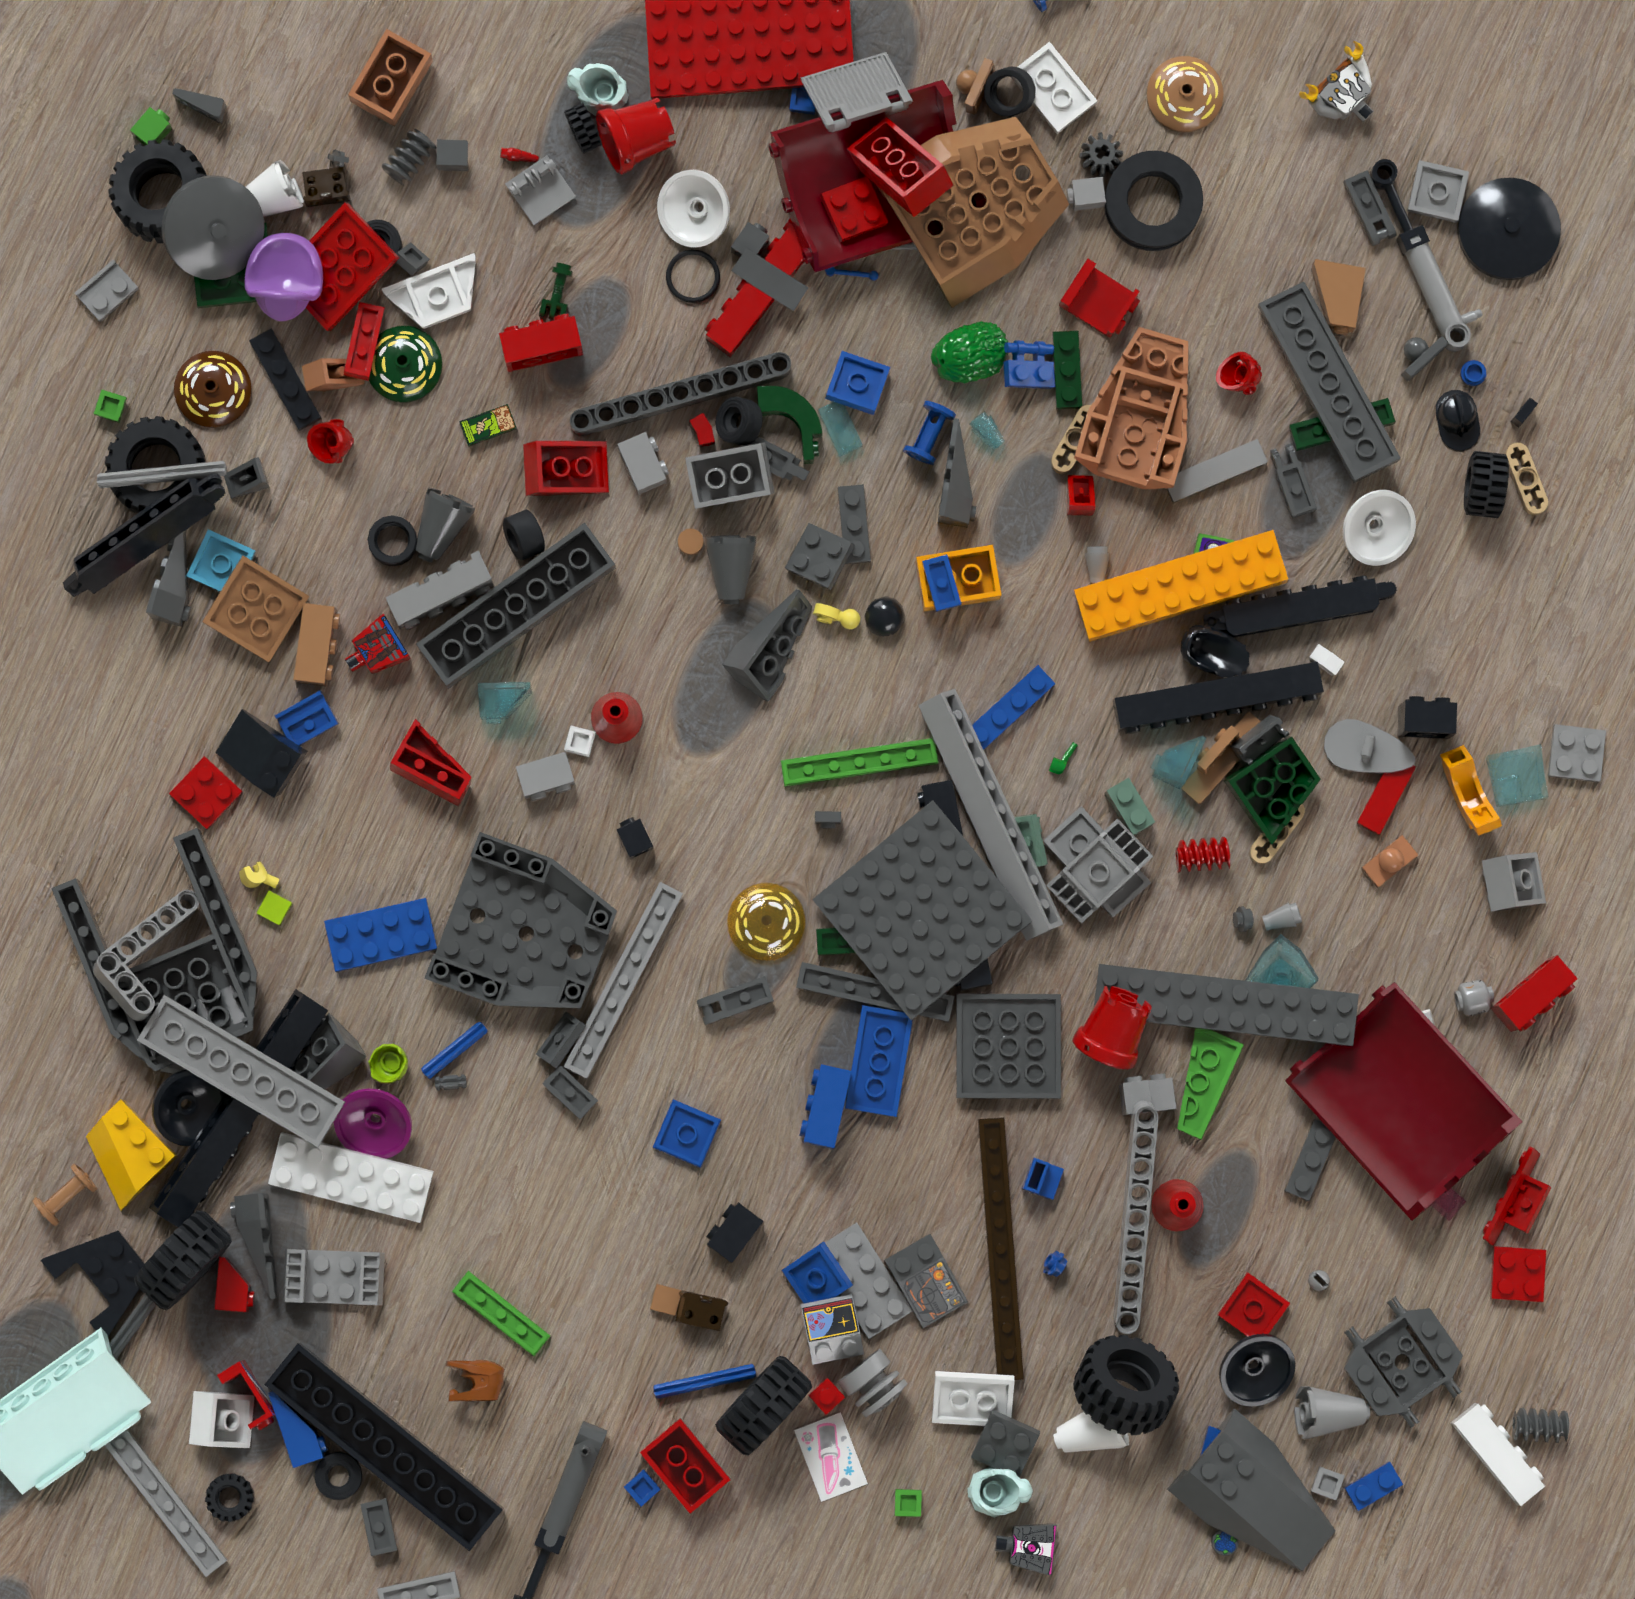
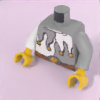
(1343, 89)

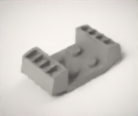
(1099, 870)
(333, 1277)

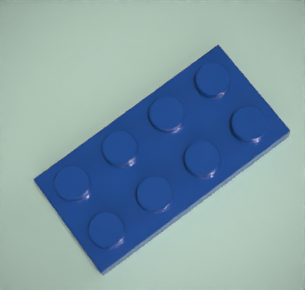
(380, 934)
(879, 1061)

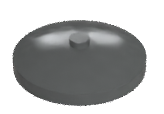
(212, 227)

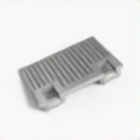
(856, 91)

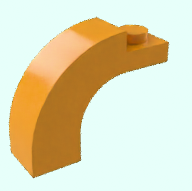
(1467, 791)

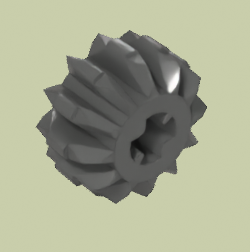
(1096, 146)

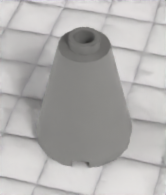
(1327, 1412)

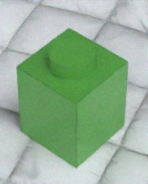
(151, 126)

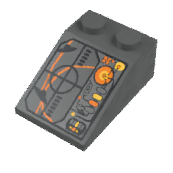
(926, 1280)

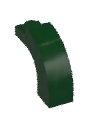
(790, 404)

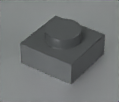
(411, 259)
(827, 819)

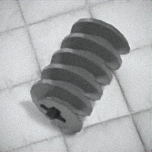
(408, 156)
(1540, 1424)

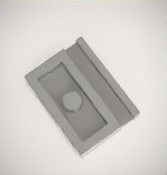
(106, 290)

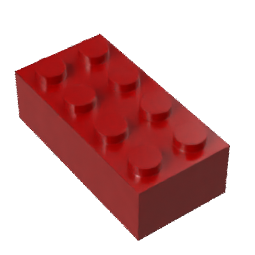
(900, 167)

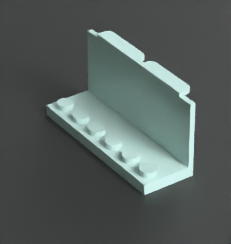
(66, 1413)

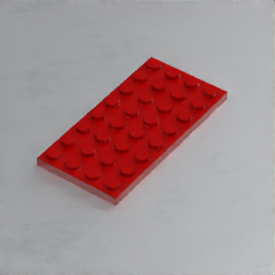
(743, 44)

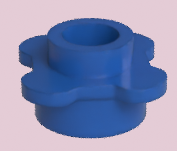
(1055, 1264)

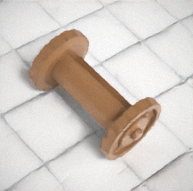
(64, 1194)

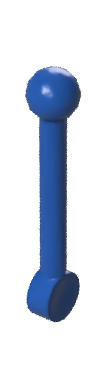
(873, 275)

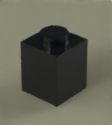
(634, 837)

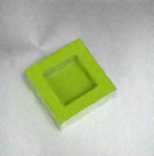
(274, 908)

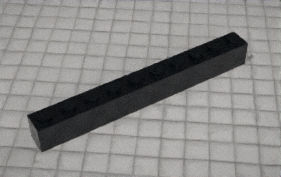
(233, 1119)

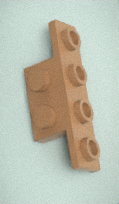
(1217, 761)

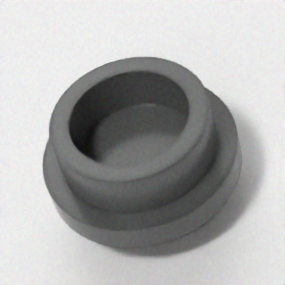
(1243, 919)

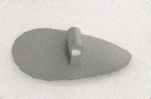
(1365, 748)

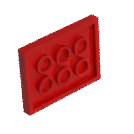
(351, 264)

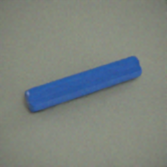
(454, 1050)

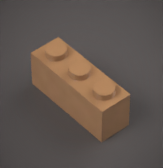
(316, 644)

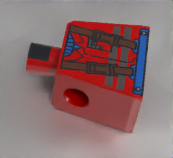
(377, 647)

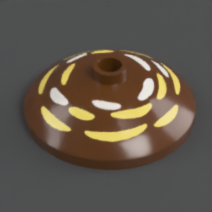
(216, 406)

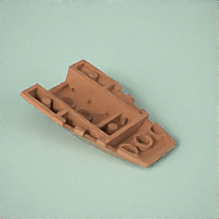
(1140, 415)

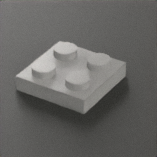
(1438, 191)
(1576, 753)

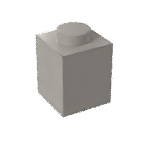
(1086, 194)

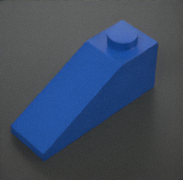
(299, 1436)

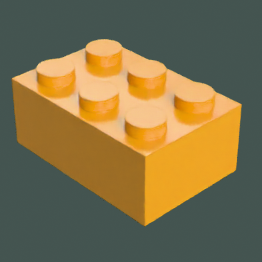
(973, 573)

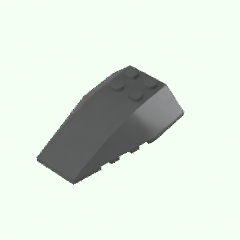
(1254, 1494)

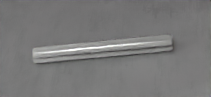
(160, 474)

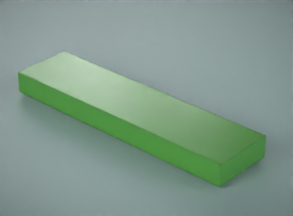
(501, 1313)

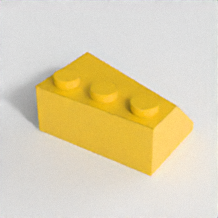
(128, 1152)

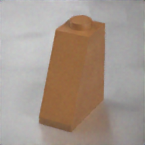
(1339, 293)

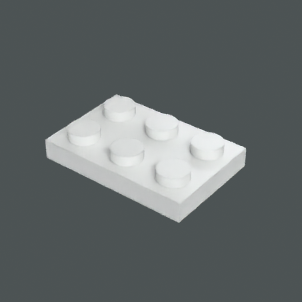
(1059, 91)
(971, 1397)

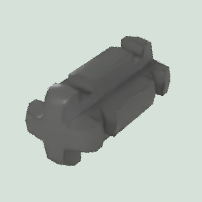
(338, 158)
(450, 1082)

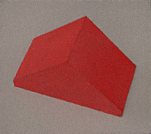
(1080, 495)

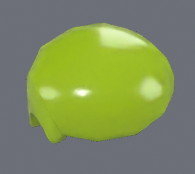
(388, 1063)

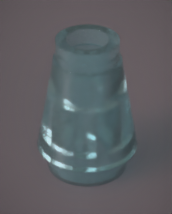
(987, 430)

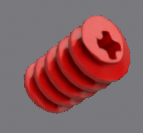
(1202, 854)

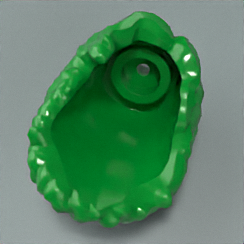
(970, 352)

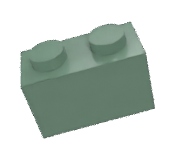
(1129, 807)

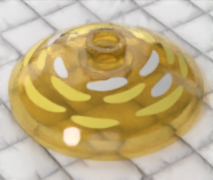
(761, 940)

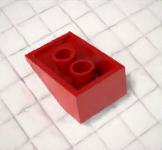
(565, 468)

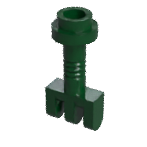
(562, 271)

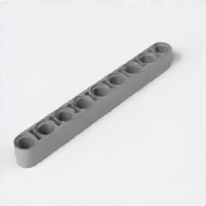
(1139, 1229)

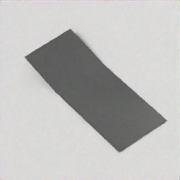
(769, 279)

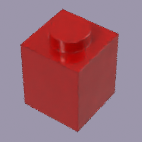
(826, 1396)

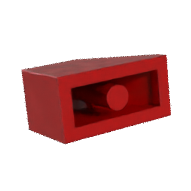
(232, 1289)

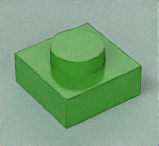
(110, 406)
(908, 1502)

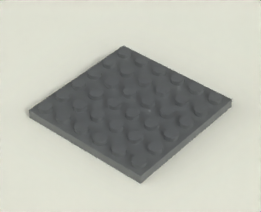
(922, 910)

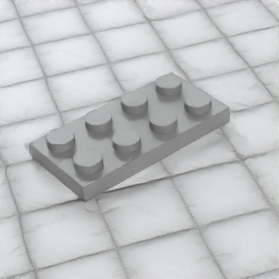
(1073, 837)
(874, 1292)

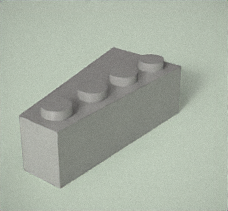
(440, 592)

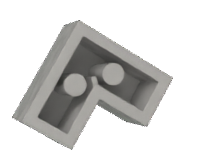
(1157, 1091)

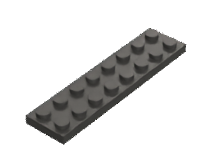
(1329, 382)

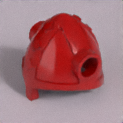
(1239, 375)
(330, 441)

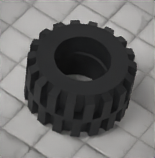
(1486, 484)

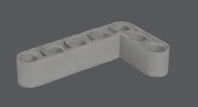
(139, 946)

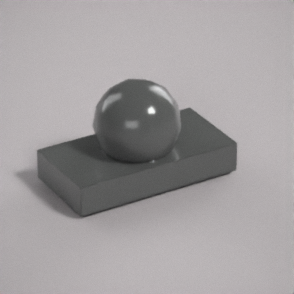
(1420, 354)

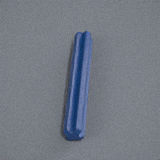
(704, 1381)

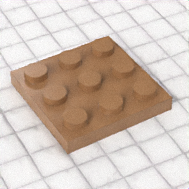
(255, 608)

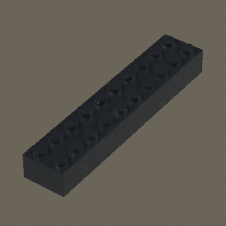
(384, 1446)

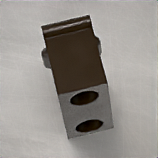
(325, 187)
(700, 1310)

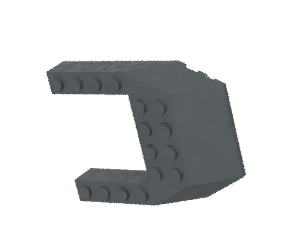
(206, 976)

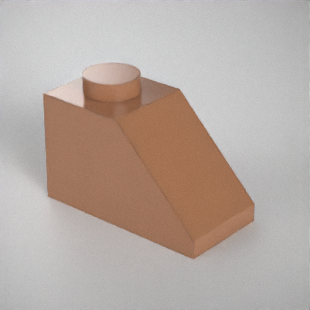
(327, 375)

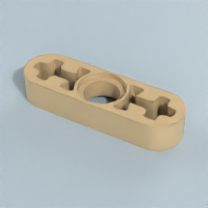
(1059, 452)
(1538, 494)
(1270, 850)

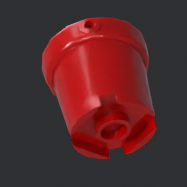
(634, 133)
(1113, 1029)

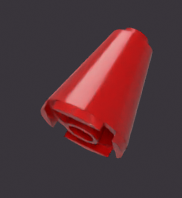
(616, 728)
(1166, 1207)

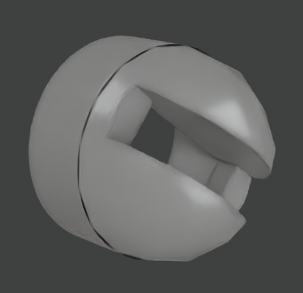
(1314, 1284)

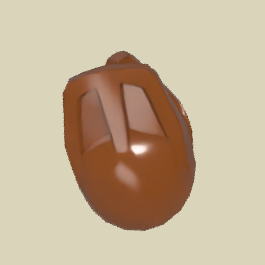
(486, 1379)

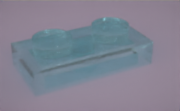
(840, 428)

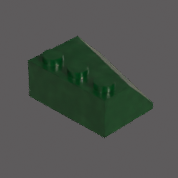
(1274, 786)

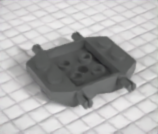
(1418, 1377)

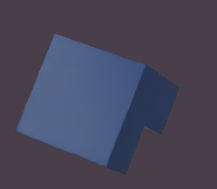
(1042, 1178)

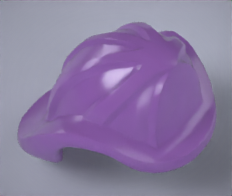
(284, 275)

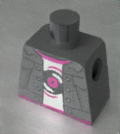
(1030, 1546)

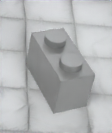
(643, 463)
(545, 776)

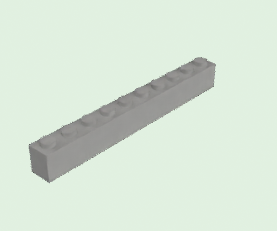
(989, 810)

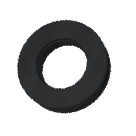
(1157, 165)

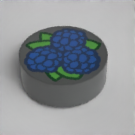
(1224, 1543)

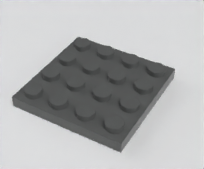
(1008, 1046)

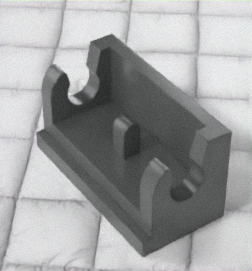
(1258, 740)

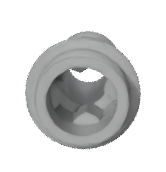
(1097, 562)
(1283, 917)

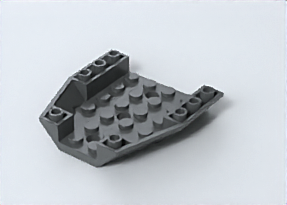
(517, 892)

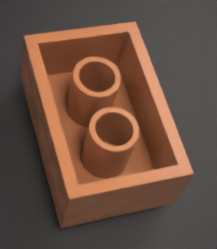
(390, 77)

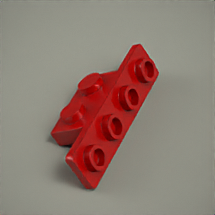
(1521, 1201)

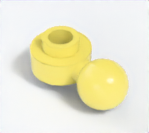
(826, 614)

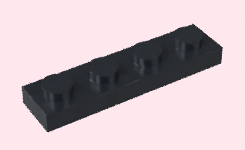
(285, 379)

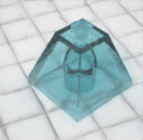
(501, 700)
(1176, 762)
(1283, 965)

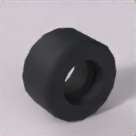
(523, 535)

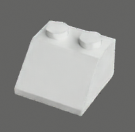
(221, 1419)

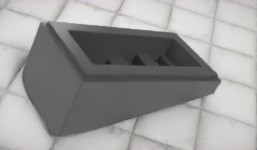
(207, 105)

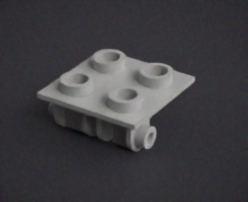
(540, 190)

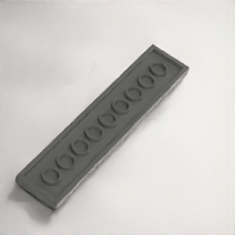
(1238, 1005)

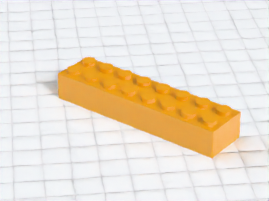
(1181, 585)

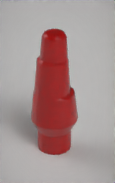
(517, 155)

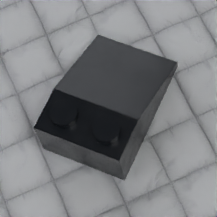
(260, 753)

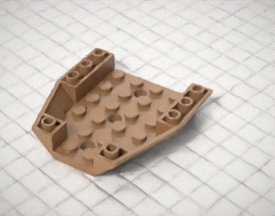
(990, 240)

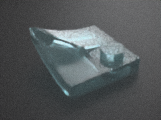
(1517, 776)

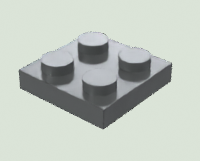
(819, 556)
(1005, 1443)

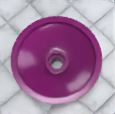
(371, 1135)

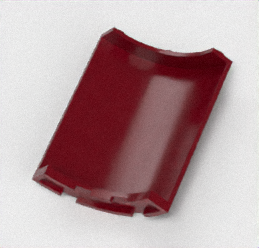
(817, 161)
(1404, 1102)

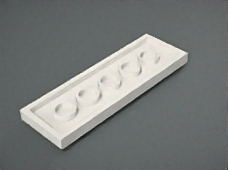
(351, 1177)

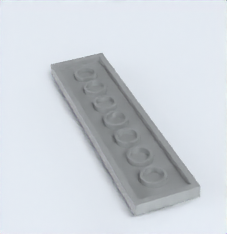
(241, 1071)

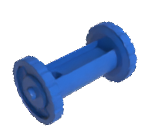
(929, 433)

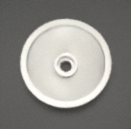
(680, 212)
(1390, 533)

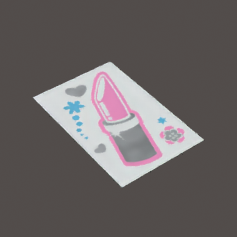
(830, 1457)

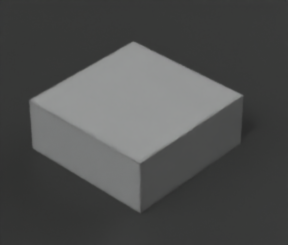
(1327, 1483)

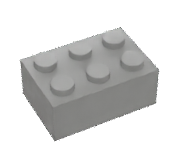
(730, 475)

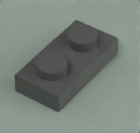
(561, 1040)
(570, 1092)
(379, 1527)

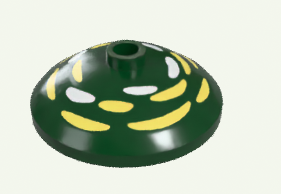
(417, 376)

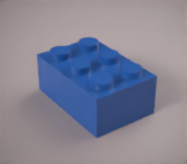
(825, 1106)

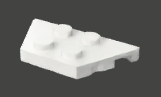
(436, 293)

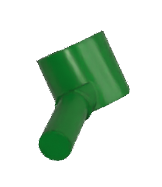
(1057, 765)

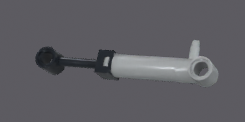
(1424, 266)

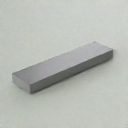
(1217, 470)

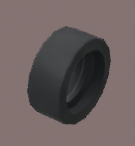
(991, 96)
(385, 522)

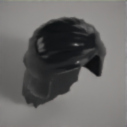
(1214, 651)

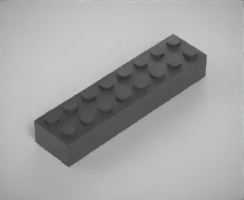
(516, 605)

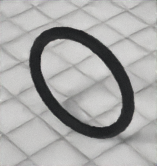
(690, 299)

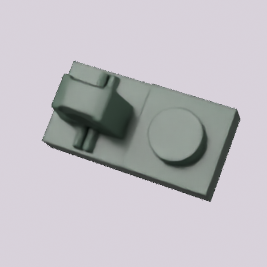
(1031, 831)

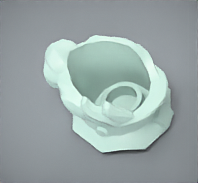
(598, 87)
(998, 1491)

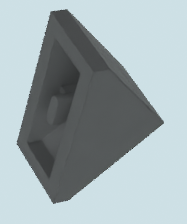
(246, 478)

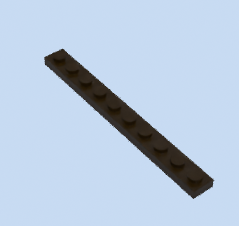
(1000, 1247)

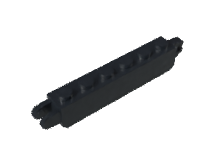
(144, 534)
(1300, 608)

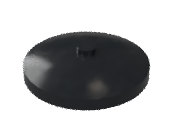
(1509, 228)

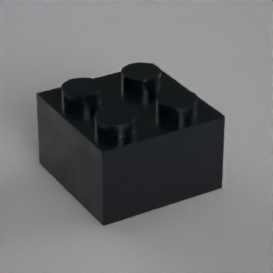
(1427, 718)

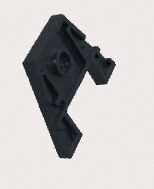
(110, 1266)

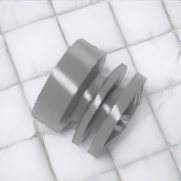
(873, 1383)

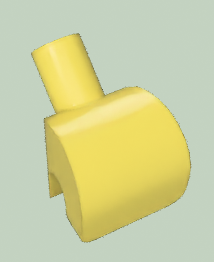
(256, 878)

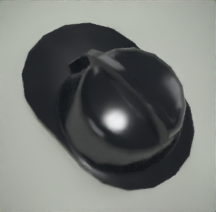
(1457, 420)

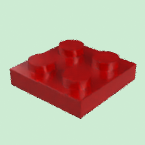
(854, 209)
(205, 792)
(1518, 1274)
(1253, 1307)

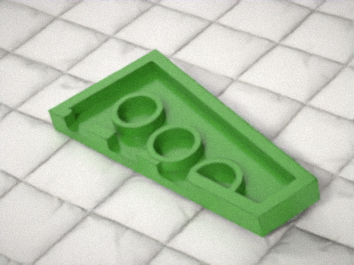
(1207, 1076)

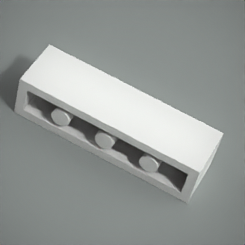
(1498, 1454)

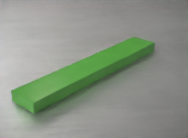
(859, 762)

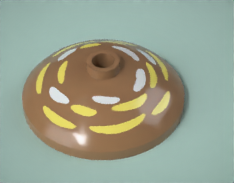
(1180, 110)

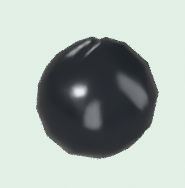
(884, 616)

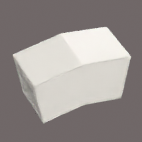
(1326, 660)

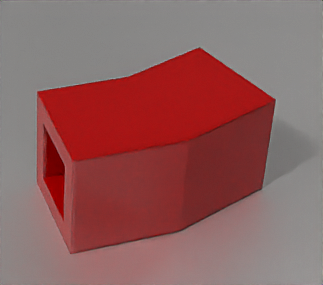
(703, 430)

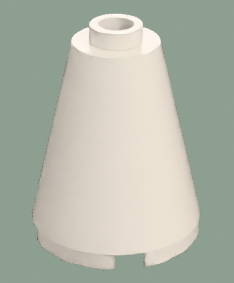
(276, 190)
(1085, 1435)

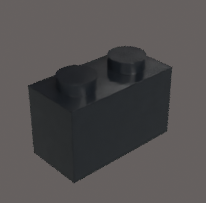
(734, 1232)

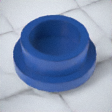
(1473, 373)

